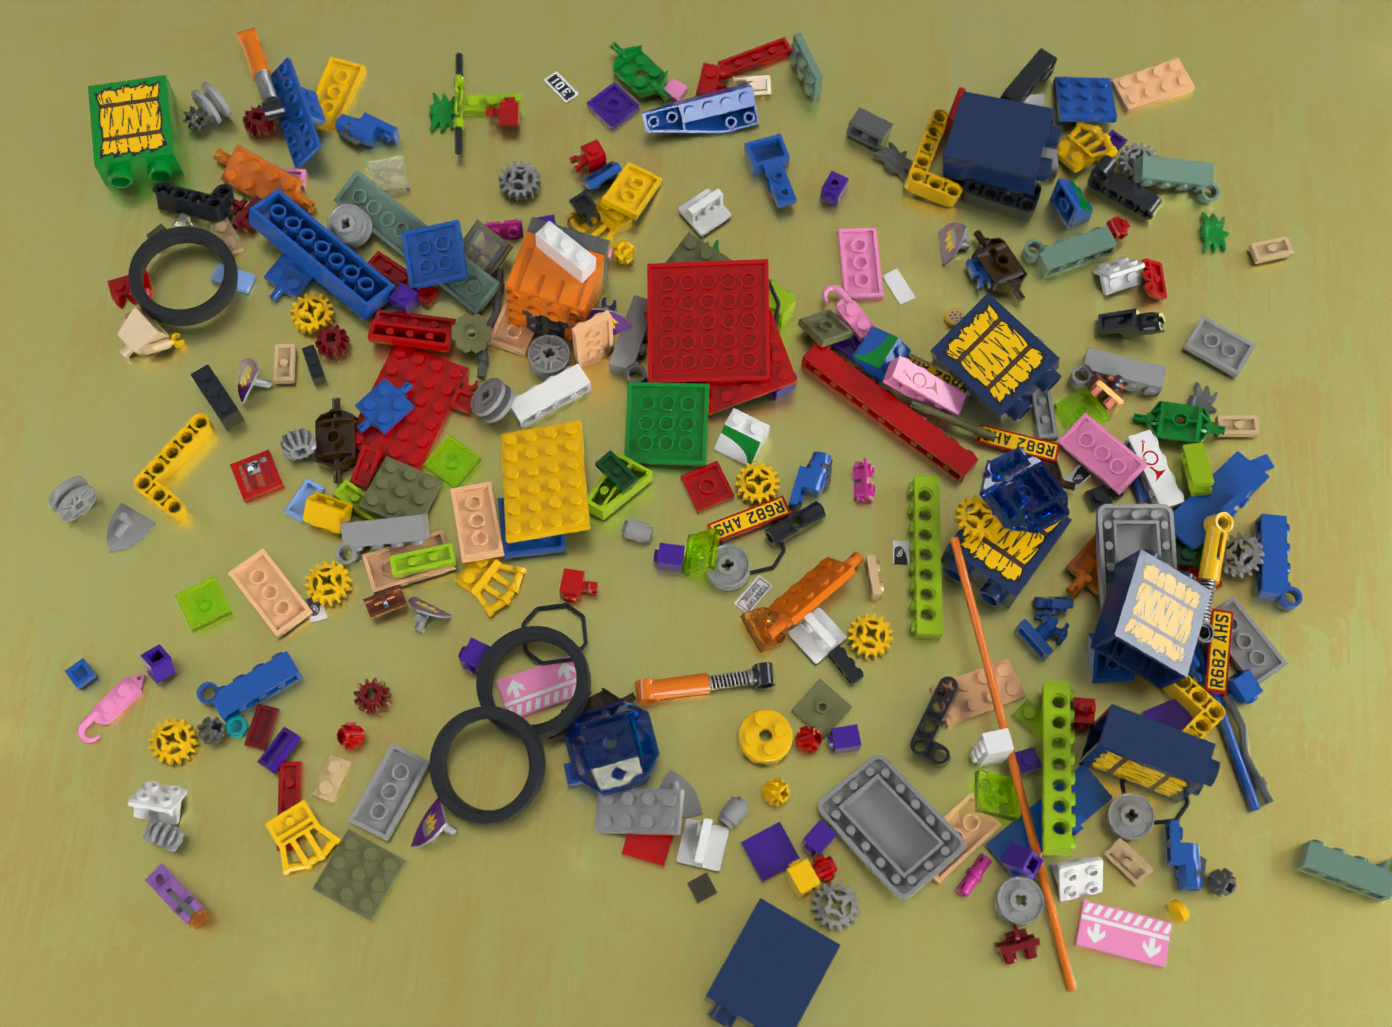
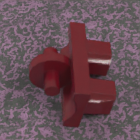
(242, 219)
(1017, 941)

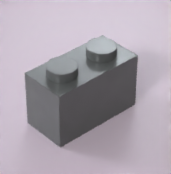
(869, 129)

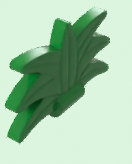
(442, 112)
(1213, 233)

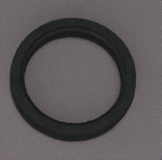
(175, 236)
(536, 634)
(440, 778)

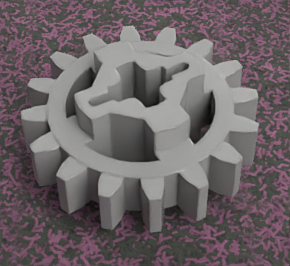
(1128, 156)
(519, 182)
(1249, 557)
(840, 915)

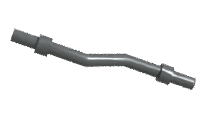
(483, 357)
(1258, 781)

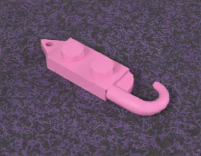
(850, 312)
(112, 705)

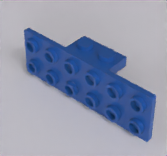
(301, 112)
(1231, 489)
(1089, 798)

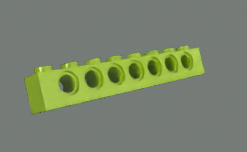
(928, 487)
(1054, 843)

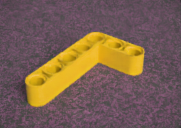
(928, 184)
(171, 466)
(1199, 710)

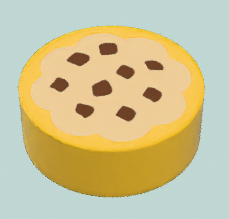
(953, 316)

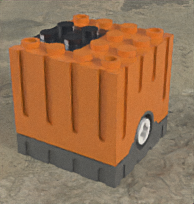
(545, 294)

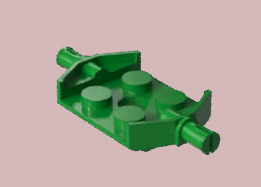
(634, 61)
(1194, 430)

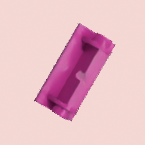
(508, 229)
(866, 488)

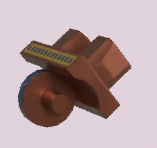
(1113, 395)
(385, 602)

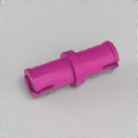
(973, 875)

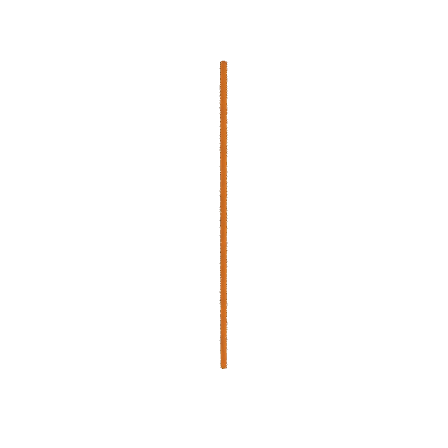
(1013, 765)

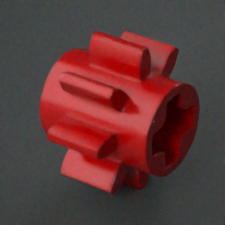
(1118, 227)
(350, 735)
(808, 739)
(824, 868)

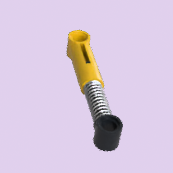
(1211, 563)

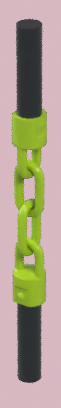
(458, 123)

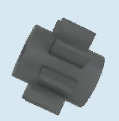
(200, 121)
(211, 730)
(1222, 882)

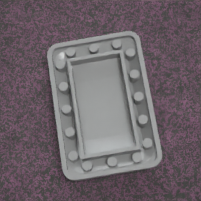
(1128, 528)
(891, 826)

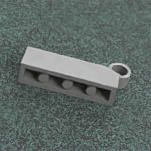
(631, 343)
(1136, 374)
(382, 531)

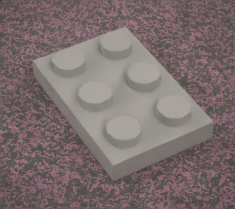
(1219, 346)

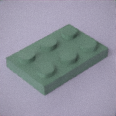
(806, 67)

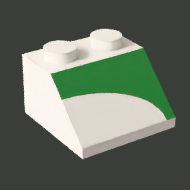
(742, 437)

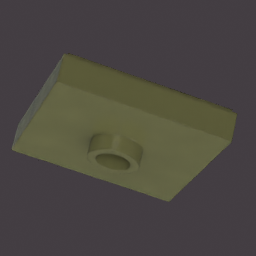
(825, 328)
(821, 708)

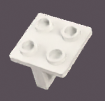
(705, 211)
(1119, 274)
(817, 635)
(158, 802)
(703, 844)
(1078, 877)

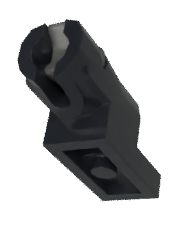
(1131, 323)

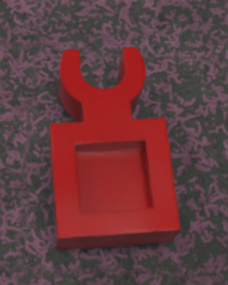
(462, 397)

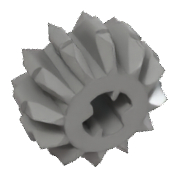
(298, 444)
(163, 835)

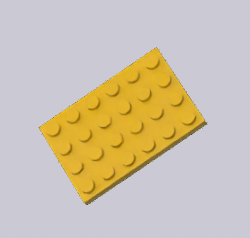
(544, 481)

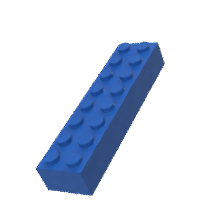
(320, 254)

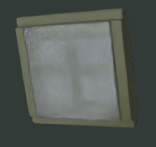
(485, 247)

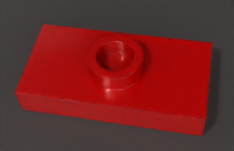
(366, 465)

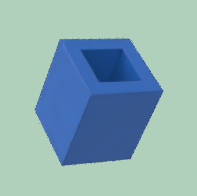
(1244, 686)

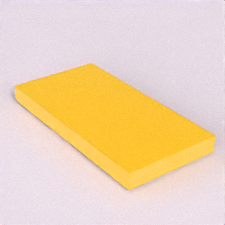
(338, 88)

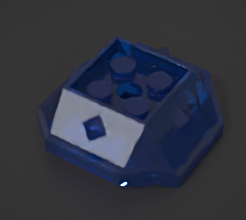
(1023, 492)
(616, 768)

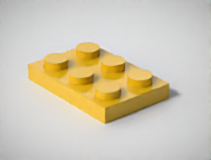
(632, 191)

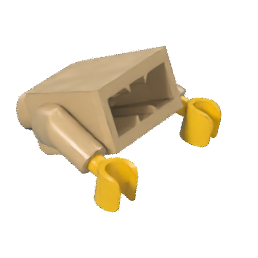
(144, 335)

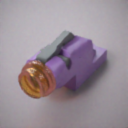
(177, 897)

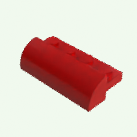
(412, 330)

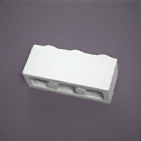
(565, 251)
(991, 748)

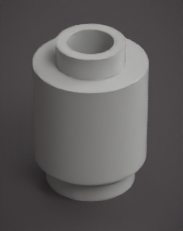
(637, 530)
(733, 812)

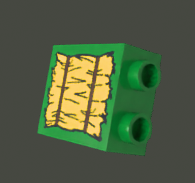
(135, 131)

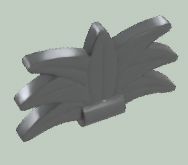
(894, 160)
(1203, 400)

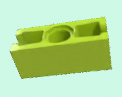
(1197, 469)

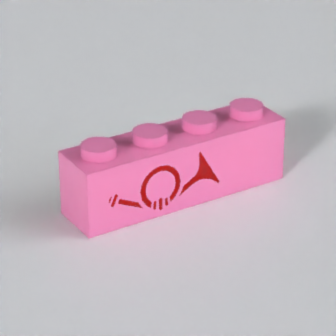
(923, 386)

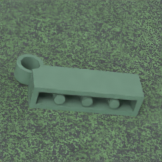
(1176, 173)
(1071, 252)
(1346, 870)

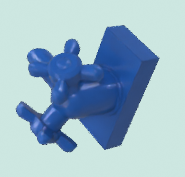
(1037, 637)

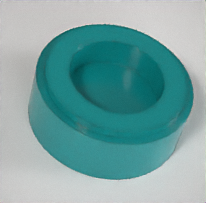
(236, 727)

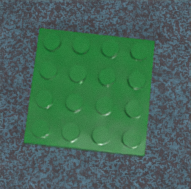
(667, 423)

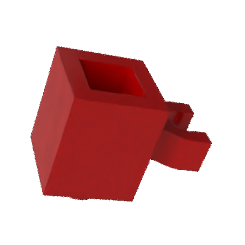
(507, 112)
(591, 157)
(574, 584)
(1084, 713)

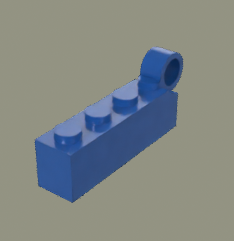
(1273, 573)
(253, 687)

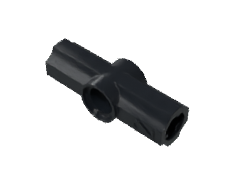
(785, 529)

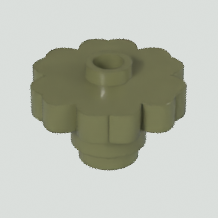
(464, 341)

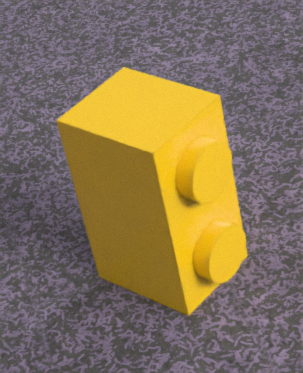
(326, 512)
(801, 878)

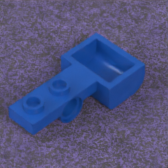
(770, 157)

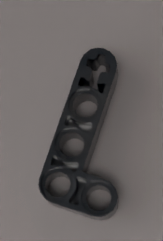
(1036, 70)
(1122, 190)
(976, 194)
(196, 204)
(937, 717)

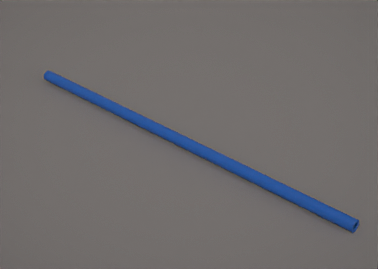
(1224, 724)

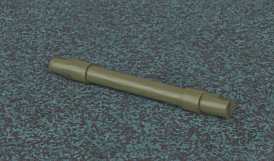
(929, 410)

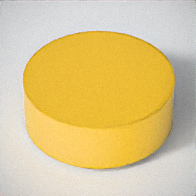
(1178, 910)

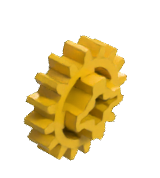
(302, 315)
(763, 476)
(971, 522)
(324, 590)
(875, 643)
(168, 748)

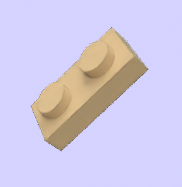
(760, 83)
(226, 232)
(1271, 249)
(284, 364)
(1238, 425)
(872, 569)
(331, 779)
(1128, 861)

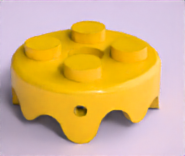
(765, 751)

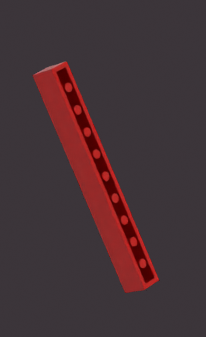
(890, 412)

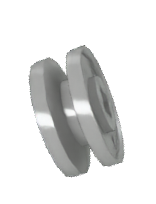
(211, 103)
(350, 225)
(539, 353)
(492, 400)
(72, 498)
(738, 572)
(1139, 807)
(1030, 907)

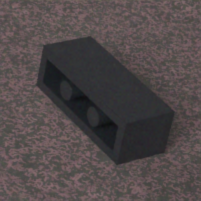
(217, 397)

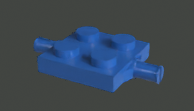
(287, 278)
(384, 406)

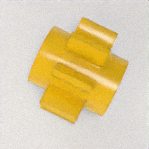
(623, 251)
(776, 791)

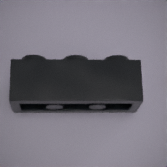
(314, 364)
(845, 665)

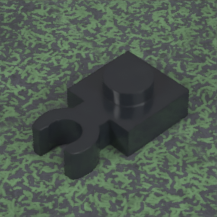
(583, 206)
(1100, 496)

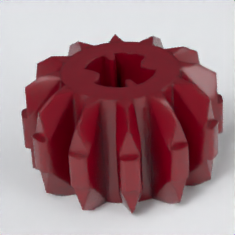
(257, 123)
(331, 334)
(380, 696)

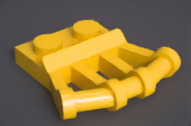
(1075, 155)
(610, 221)
(478, 575)
(293, 824)

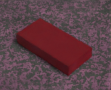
(262, 727)

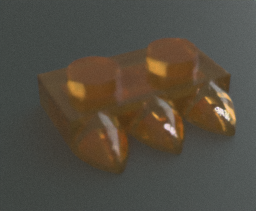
(755, 622)

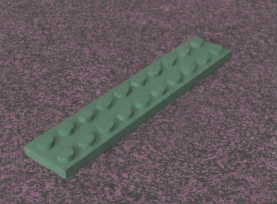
(392, 218)

